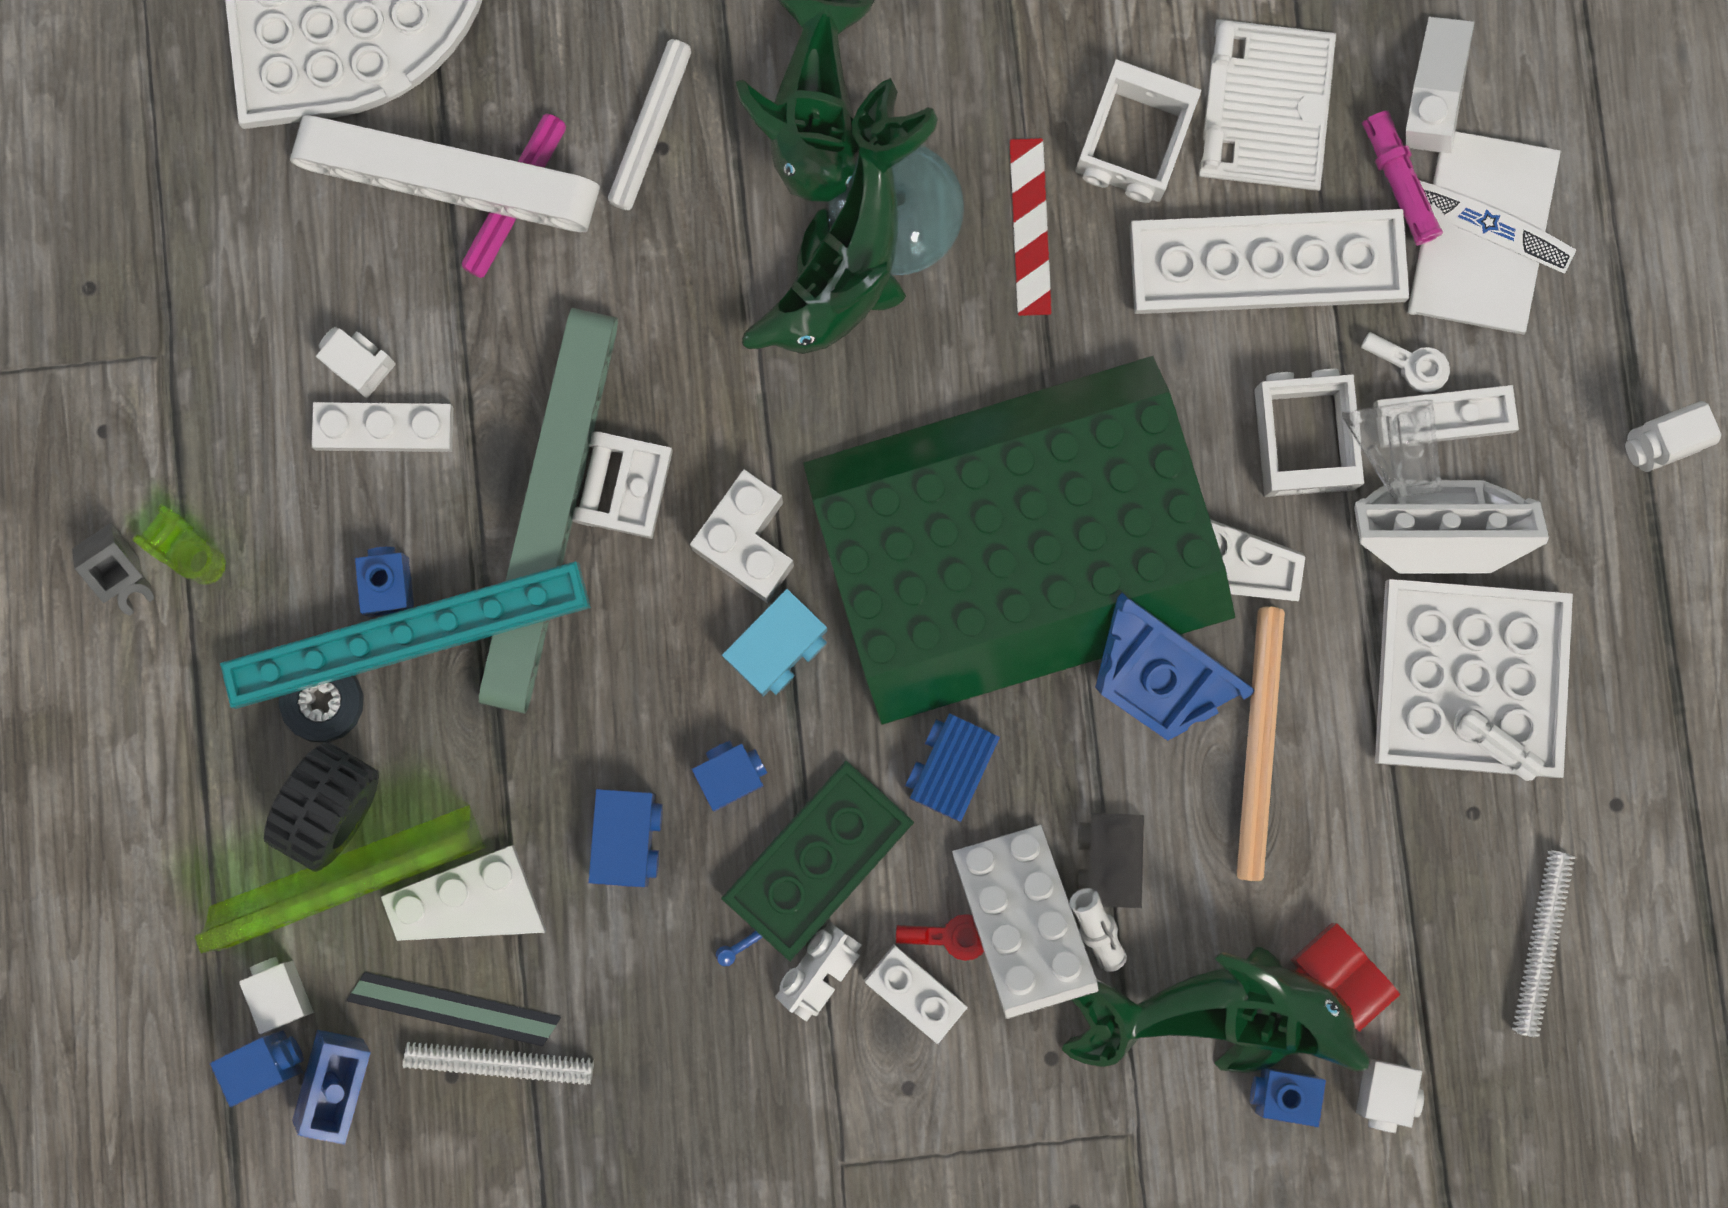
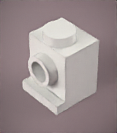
(354, 360)

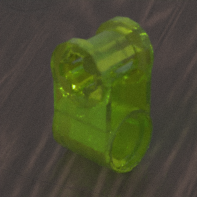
(176, 542)

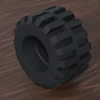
(321, 806)

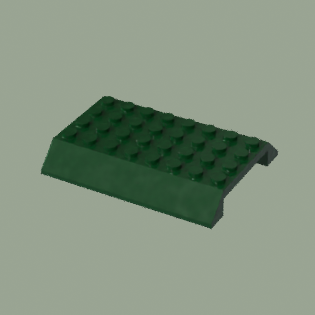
(1010, 534)

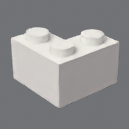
(733, 541)

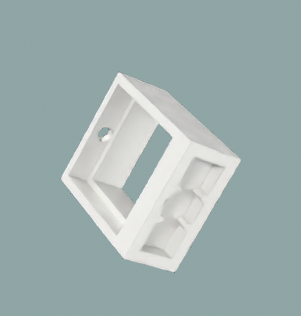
(1153, 91)
(1309, 481)

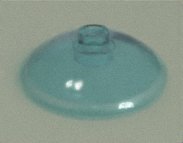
(928, 217)

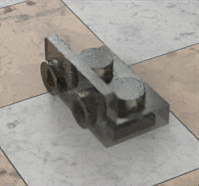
(1112, 858)

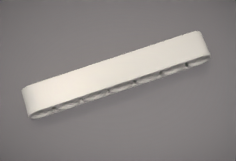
(445, 173)

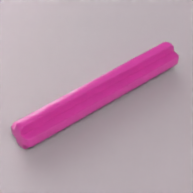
(497, 226)

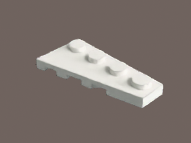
(1258, 565)

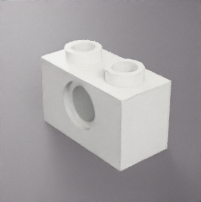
(915, 994)

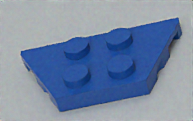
(1161, 673)

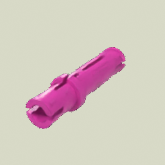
(1398, 169)

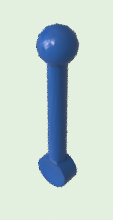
(726, 955)

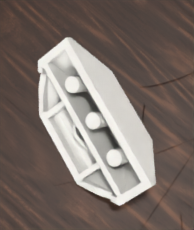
(1451, 531)

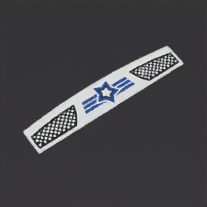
(1500, 227)

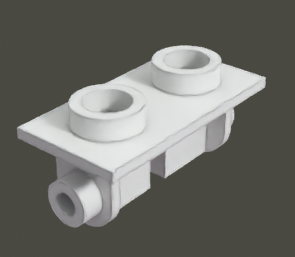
(827, 952)

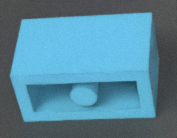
(776, 644)

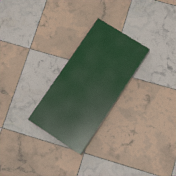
(817, 861)

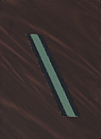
(453, 1009)

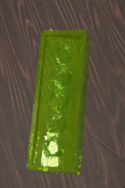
(340, 881)

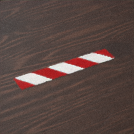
(1030, 227)

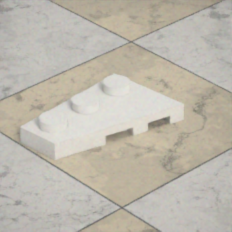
(467, 901)

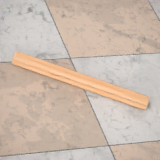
(1260, 744)

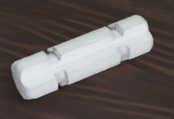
(1500, 745)

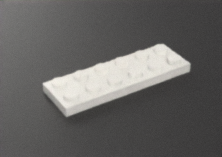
(1269, 261)

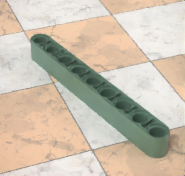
(551, 496)

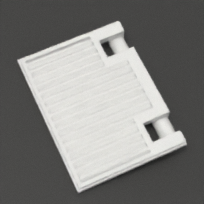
(1268, 105)

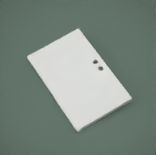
(1464, 274)

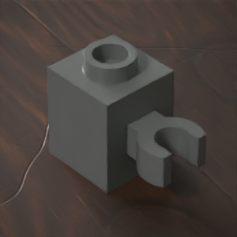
(111, 568)

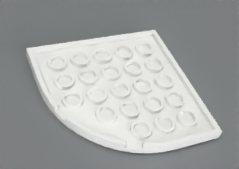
(336, 53)

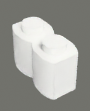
(1672, 437)

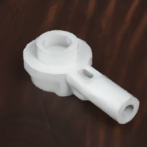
(1422, 369)

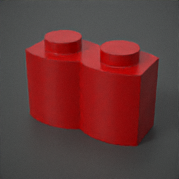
(1345, 968)

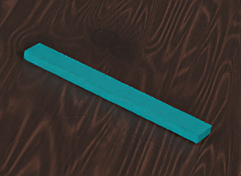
(405, 635)

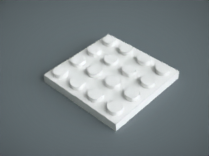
(1465, 652)

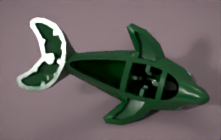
(812, 107)
(850, 265)
(1247, 1003)

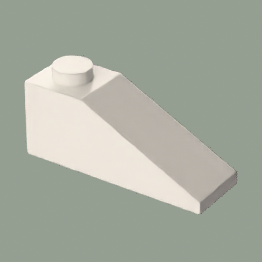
(1439, 85)

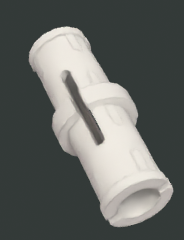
(1098, 929)

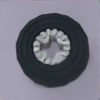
(316, 724)

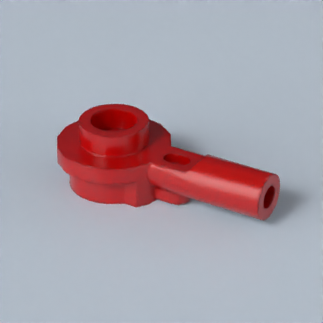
(957, 936)

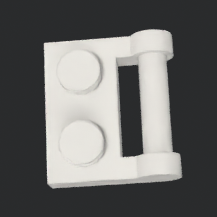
(637, 486)

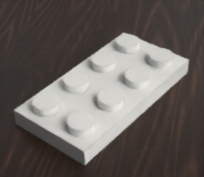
(1024, 922)

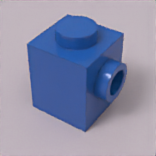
(384, 582)
(729, 774)
(1288, 1096)

